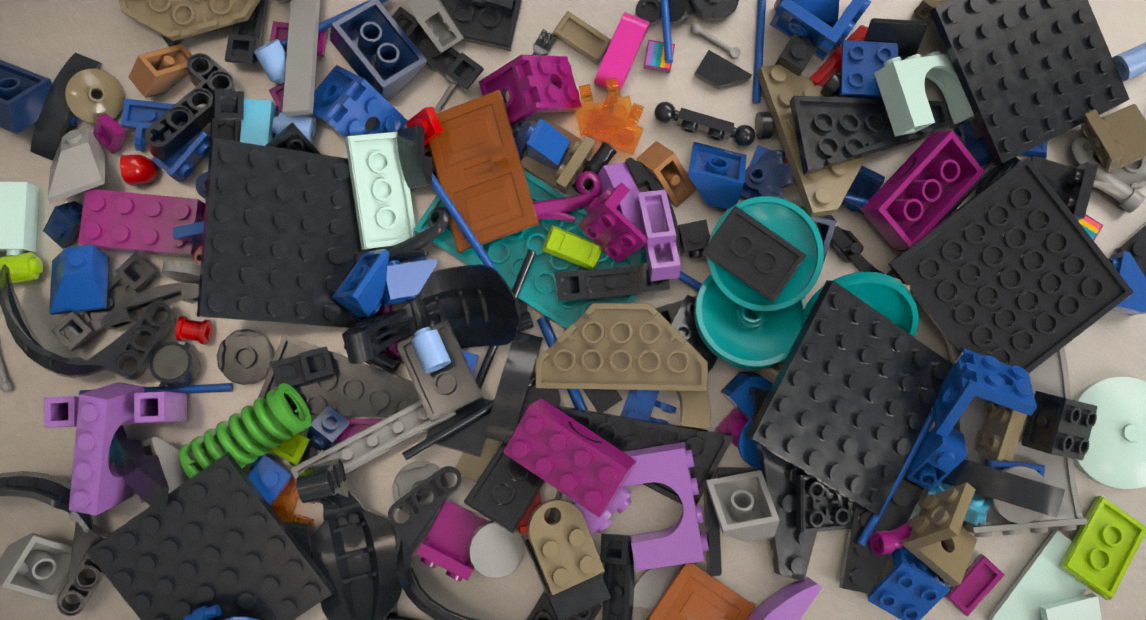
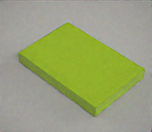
(1103, 548)

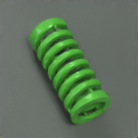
(269, 416)

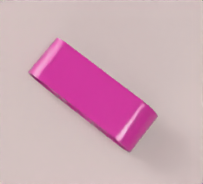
(622, 50)

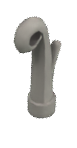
(1127, 197)

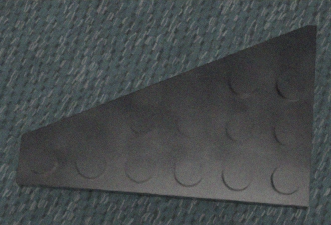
(790, 548)

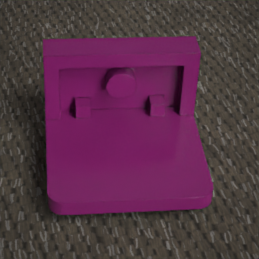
(610, 227)
(449, 540)

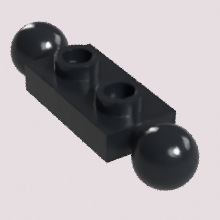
(714, 127)

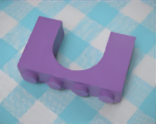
(148, 408)
(94, 482)
(683, 540)

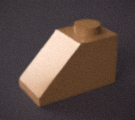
(160, 70)
(668, 172)

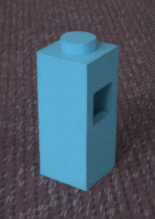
(258, 121)

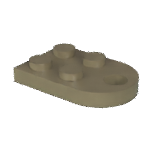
(563, 547)

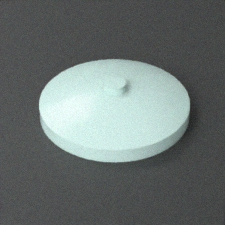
(1119, 435)

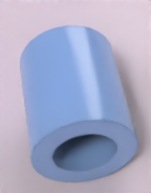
(273, 60)
(1131, 62)
(305, 124)
(430, 350)

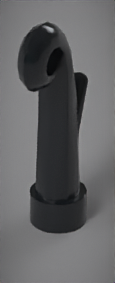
(412, 247)

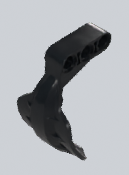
(468, 296)
(110, 358)
(412, 533)
(86, 534)
(351, 547)

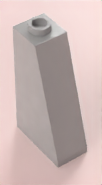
(436, 22)

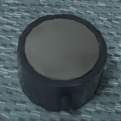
(174, 365)

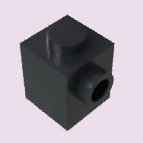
(796, 54)
(693, 238)

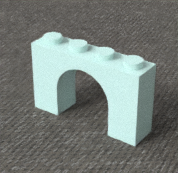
(905, 96)
(18, 217)

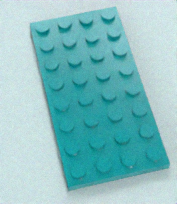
(510, 251)

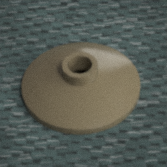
(82, 103)

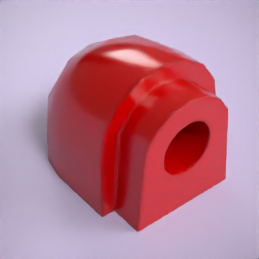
(137, 169)

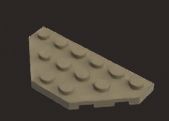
(187, 17)
(822, 190)
(622, 350)

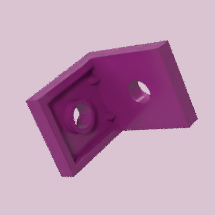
(530, 86)

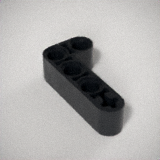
(164, 136)

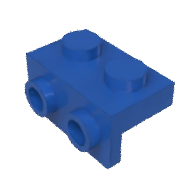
(182, 163)
(269, 477)

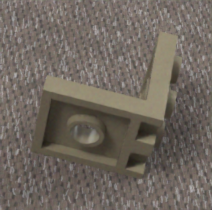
(940, 521)

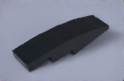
(139, 470)

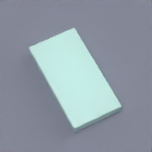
(379, 190)
(1040, 583)

